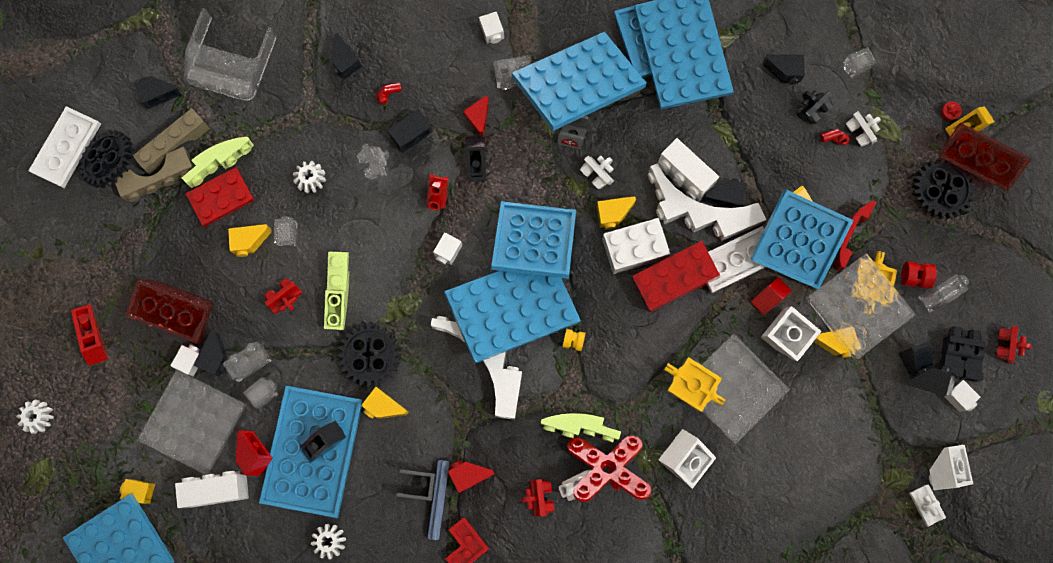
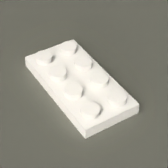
(64, 147)
(734, 260)

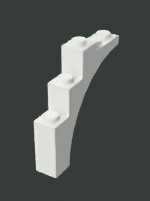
(726, 221)
(505, 381)

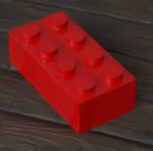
(676, 276)

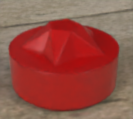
(951, 111)

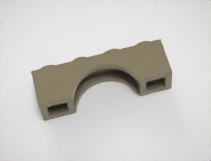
(184, 129)
(175, 167)

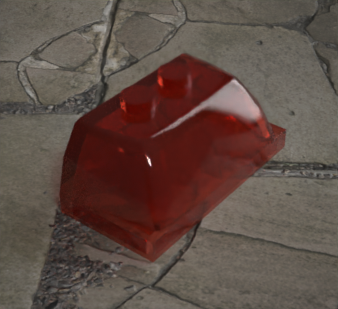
(984, 157)
(170, 309)

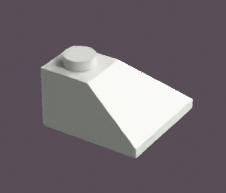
(951, 469)

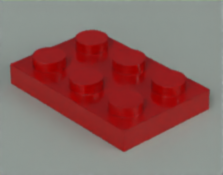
(220, 197)

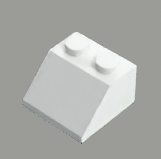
(791, 333)
(687, 458)

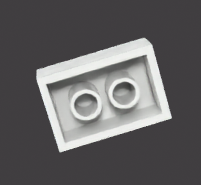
(687, 170)
(635, 246)
(211, 489)

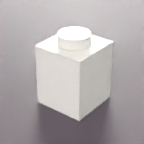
(491, 28)
(447, 249)
(186, 359)
(963, 397)

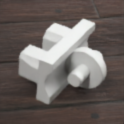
(858, 121)
(591, 166)
(567, 486)
(927, 505)

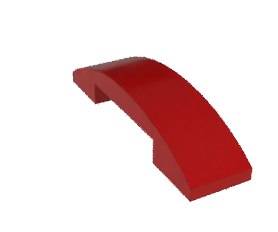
(844, 254)

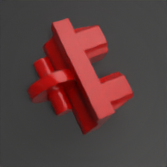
(437, 192)
(283, 298)
(1009, 353)
(535, 498)

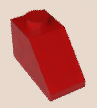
(251, 454)
(467, 475)

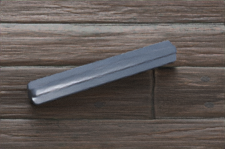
(438, 500)

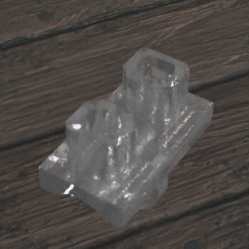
(376, 160)

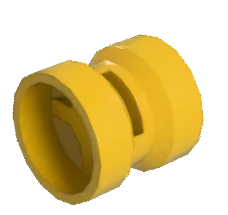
(574, 340)

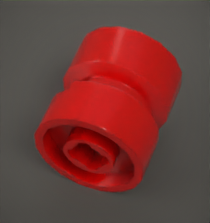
(921, 275)

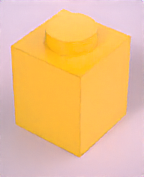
(141, 490)

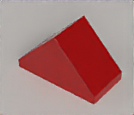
(477, 115)
(771, 296)

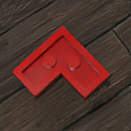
(471, 543)

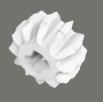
(306, 171)
(27, 416)
(328, 533)

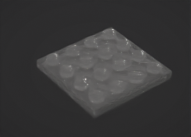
(860, 306)
(745, 384)
(192, 422)

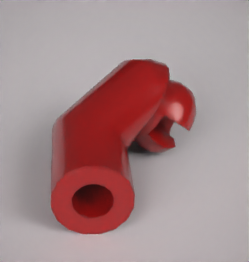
(386, 90)

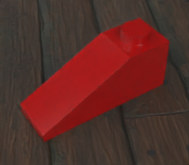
(89, 335)

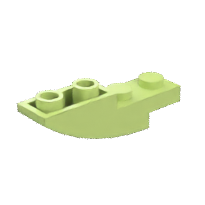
(222, 153)
(337, 290)
(572, 423)

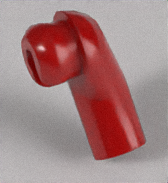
(836, 136)

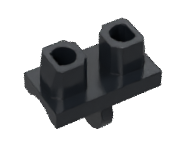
(814, 102)

